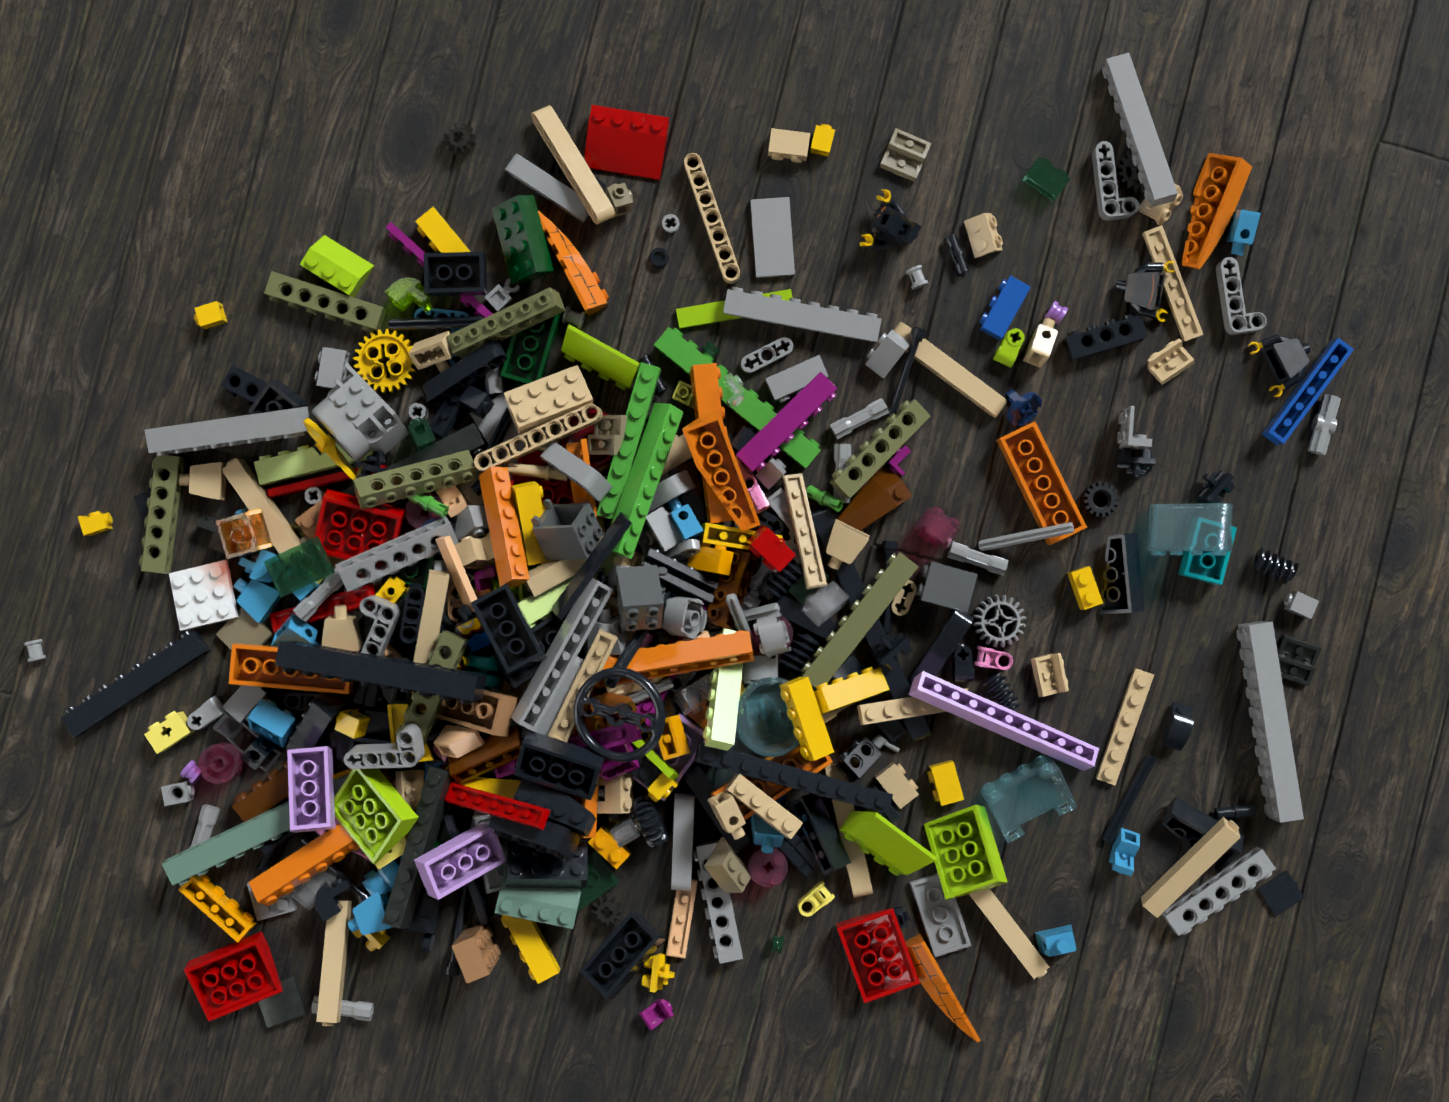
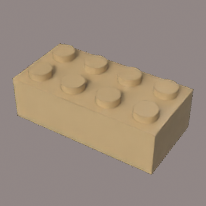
(547, 399)

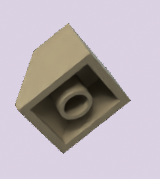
(727, 868)

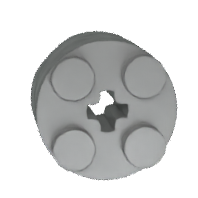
(684, 617)
(772, 635)
(760, 668)

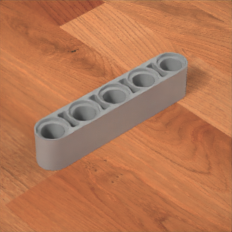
(547, 186)
(557, 702)
(682, 841)

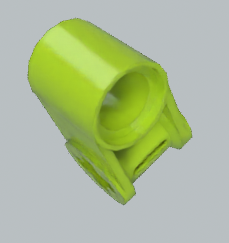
(1008, 350)

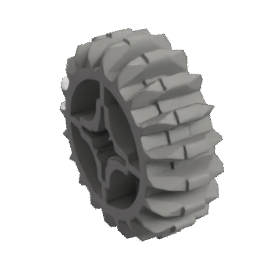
(1000, 630)

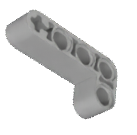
(1109, 181)
(1235, 296)
(577, 471)
(671, 488)
(381, 620)
(362, 755)

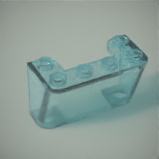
(1190, 528)
(1027, 794)

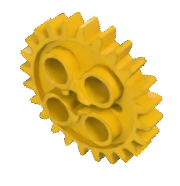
(368, 365)

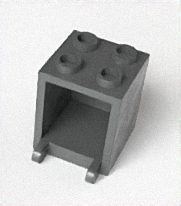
(567, 531)
(946, 586)
(640, 597)

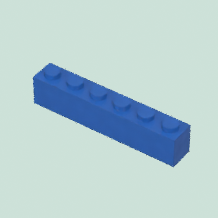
(1307, 391)

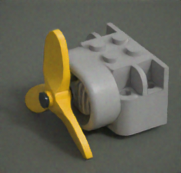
(356, 421)

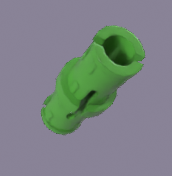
(824, 498)
(430, 504)

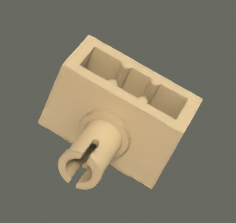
(432, 351)

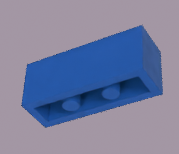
(1004, 307)

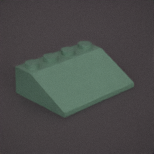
(541, 905)

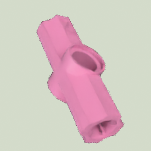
(757, 496)

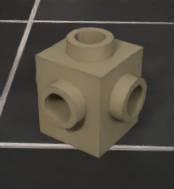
(620, 198)

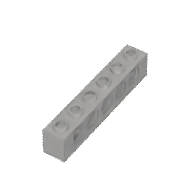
(386, 551)
(1239, 868)
(732, 950)

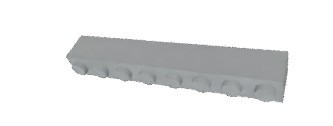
(1140, 130)
(802, 316)
(561, 655)

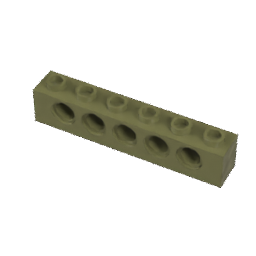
(278, 283)
(506, 322)
(916, 418)
(414, 479)
(168, 523)
(457, 646)

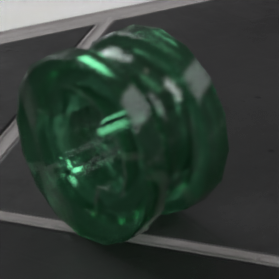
(710, 349)
(777, 943)

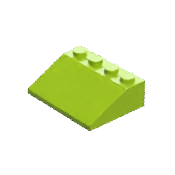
(600, 358)
(373, 812)
(885, 842)
(965, 852)

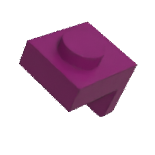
(898, 456)
(483, 577)
(656, 1013)

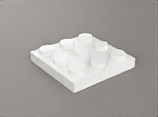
(203, 595)

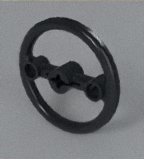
(610, 713)

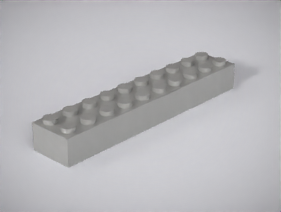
(1270, 721)

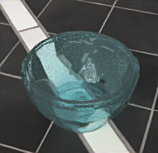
(770, 734)

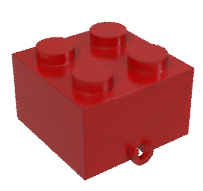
(771, 548)

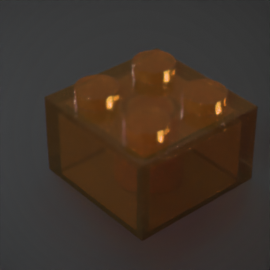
(244, 533)

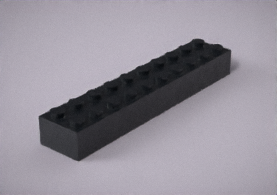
(380, 670)

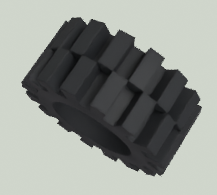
(1091, 508)

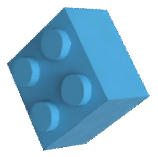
(272, 722)

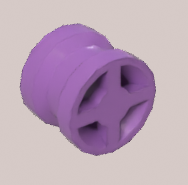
(1056, 312)
(191, 772)

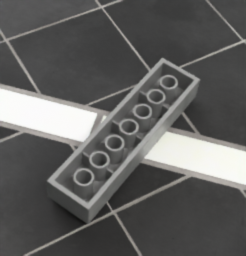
(227, 431)

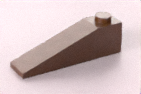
(875, 498)

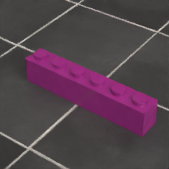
(791, 417)

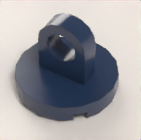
(1022, 407)

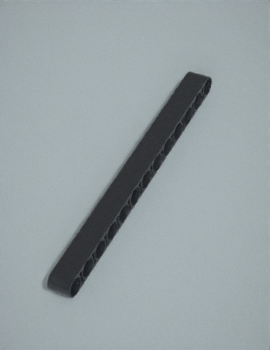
(853, 587)

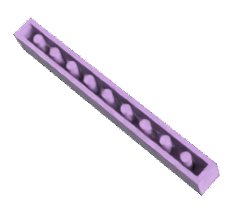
(1003, 721)

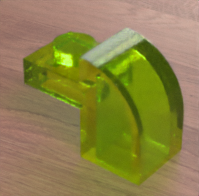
(405, 292)

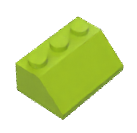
(337, 266)

